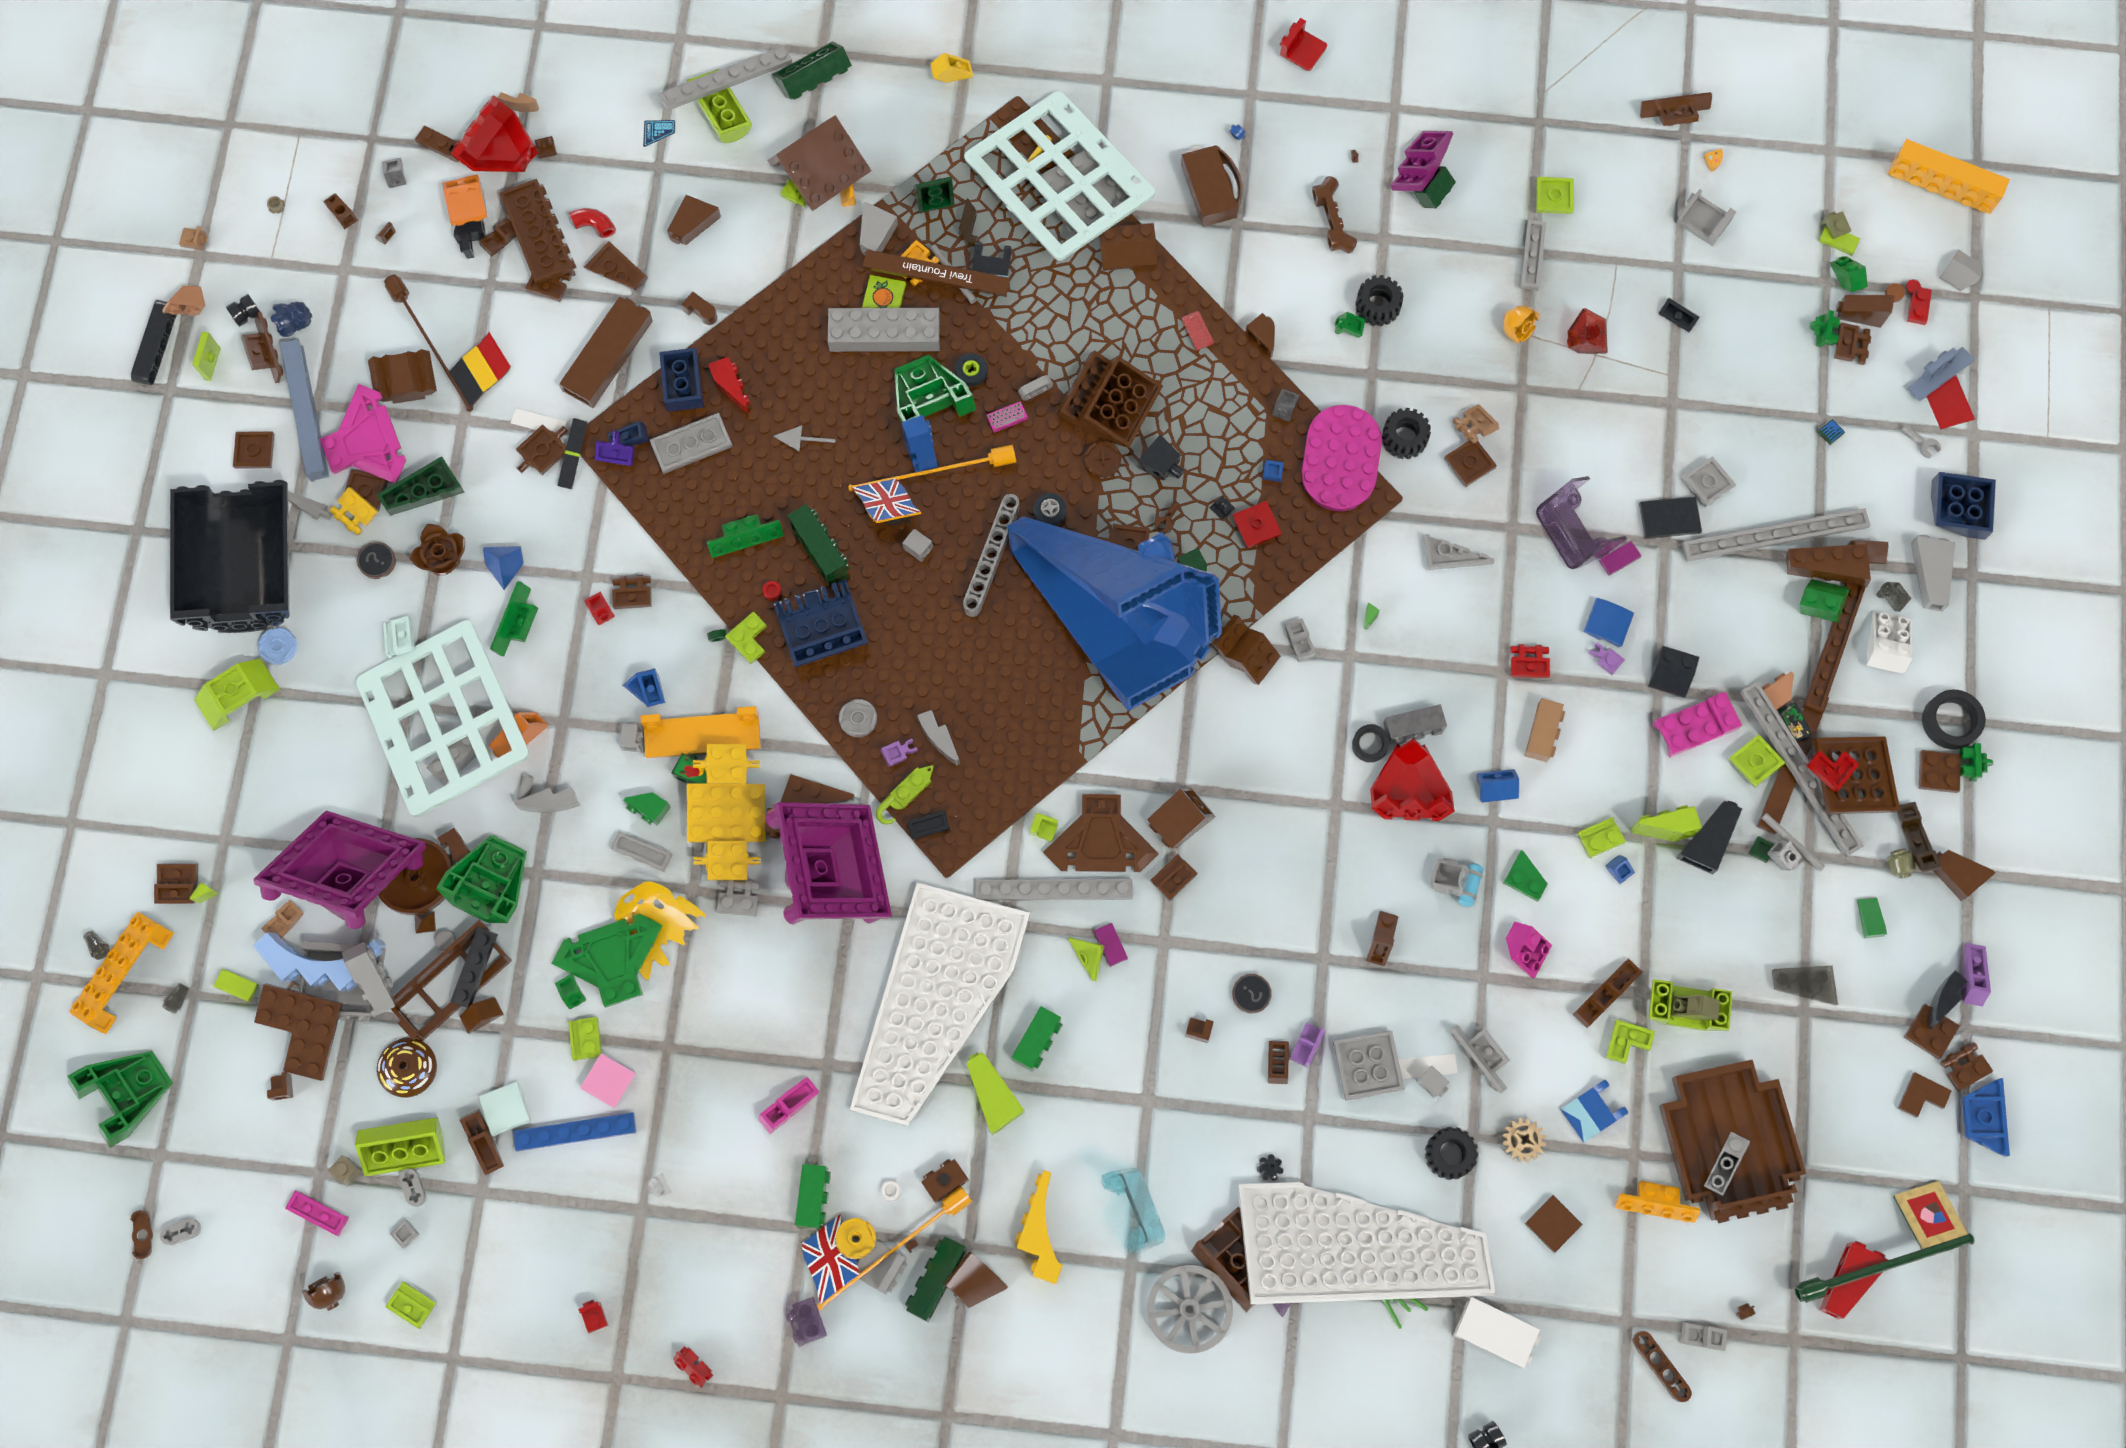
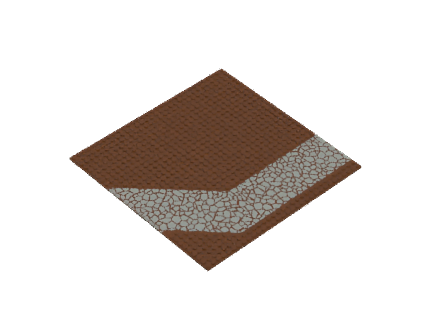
(1012, 678)

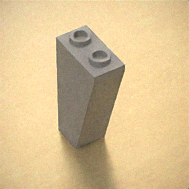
(1934, 570)

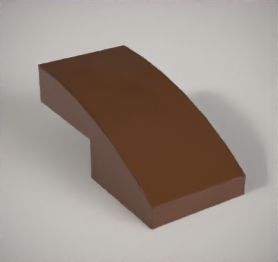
(497, 240)

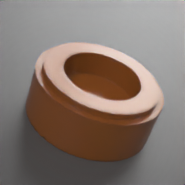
(1896, 290)

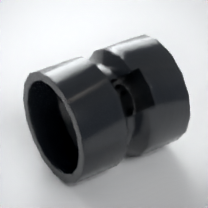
(243, 310)
(1487, 1438)

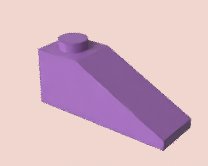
(1977, 974)

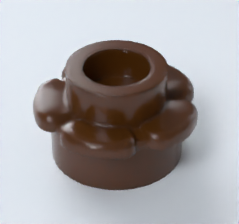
(1745, 1311)

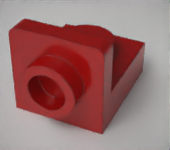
(599, 608)
(593, 1316)

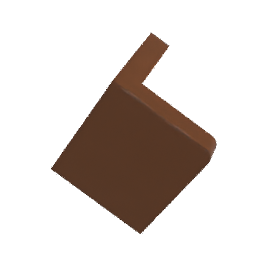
(1199, 1029)
(280, 1087)

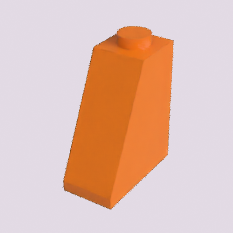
(530, 725)

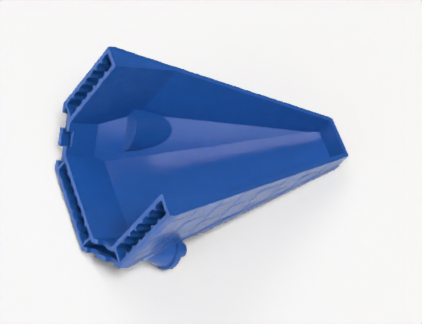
(1126, 608)

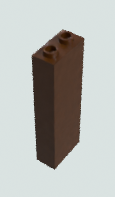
(606, 351)

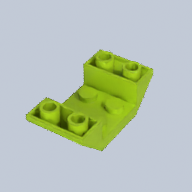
(233, 690)
(1661, 1005)

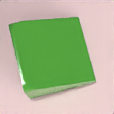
(1370, 615)

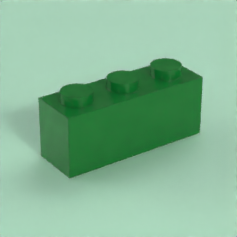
(1037, 1039)
(812, 1196)

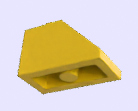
(951, 68)

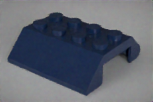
(821, 625)

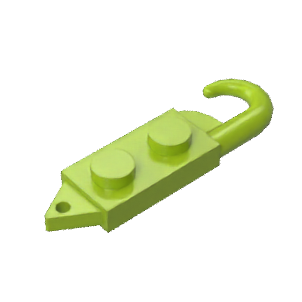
(905, 792)

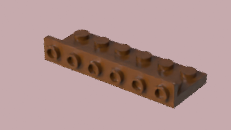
(538, 231)

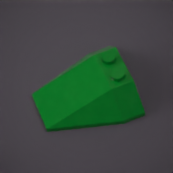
(486, 881)

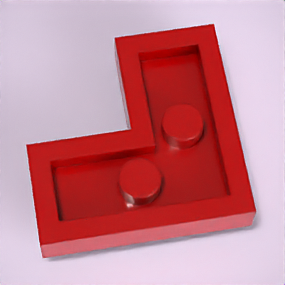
(1831, 773)

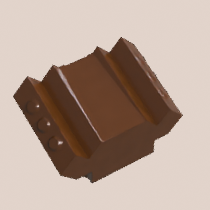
(403, 376)

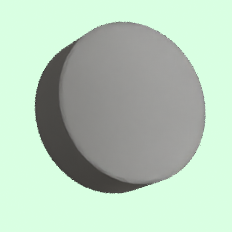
(444, 939)

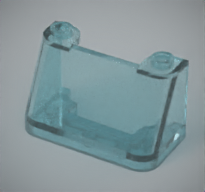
(1150, 1227)

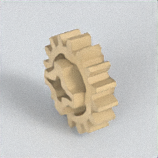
(1516, 1135)

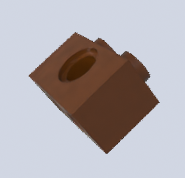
(939, 1191)

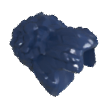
(291, 317)

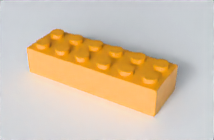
(1948, 176)

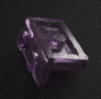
(805, 1322)

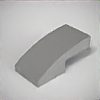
(1300, 640)
(1703, 1336)

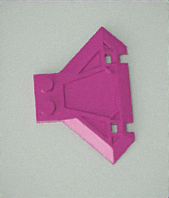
(365, 439)

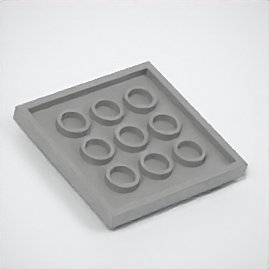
(1081, 204)

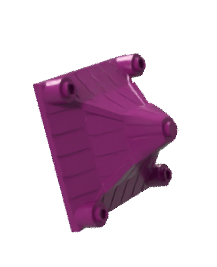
(831, 862)
(340, 865)

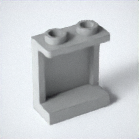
(1704, 218)

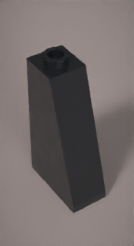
(1710, 843)

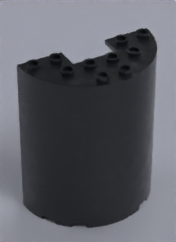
(230, 557)

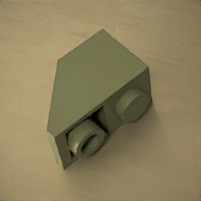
(1695, 1007)

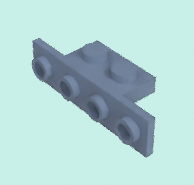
(1940, 371)

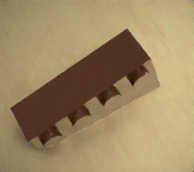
(1835, 563)

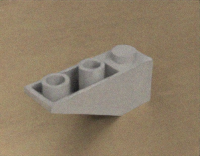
(1727, 1163)

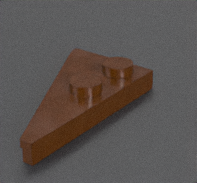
(807, 791)

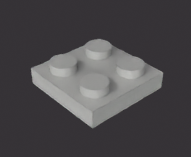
(1709, 481)

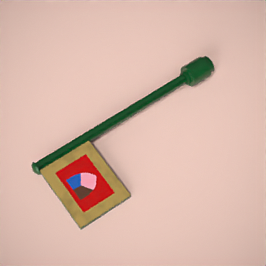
(1932, 1224)

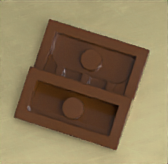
(175, 883)

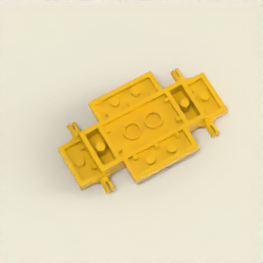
(726, 812)

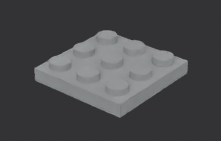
(1368, 1065)

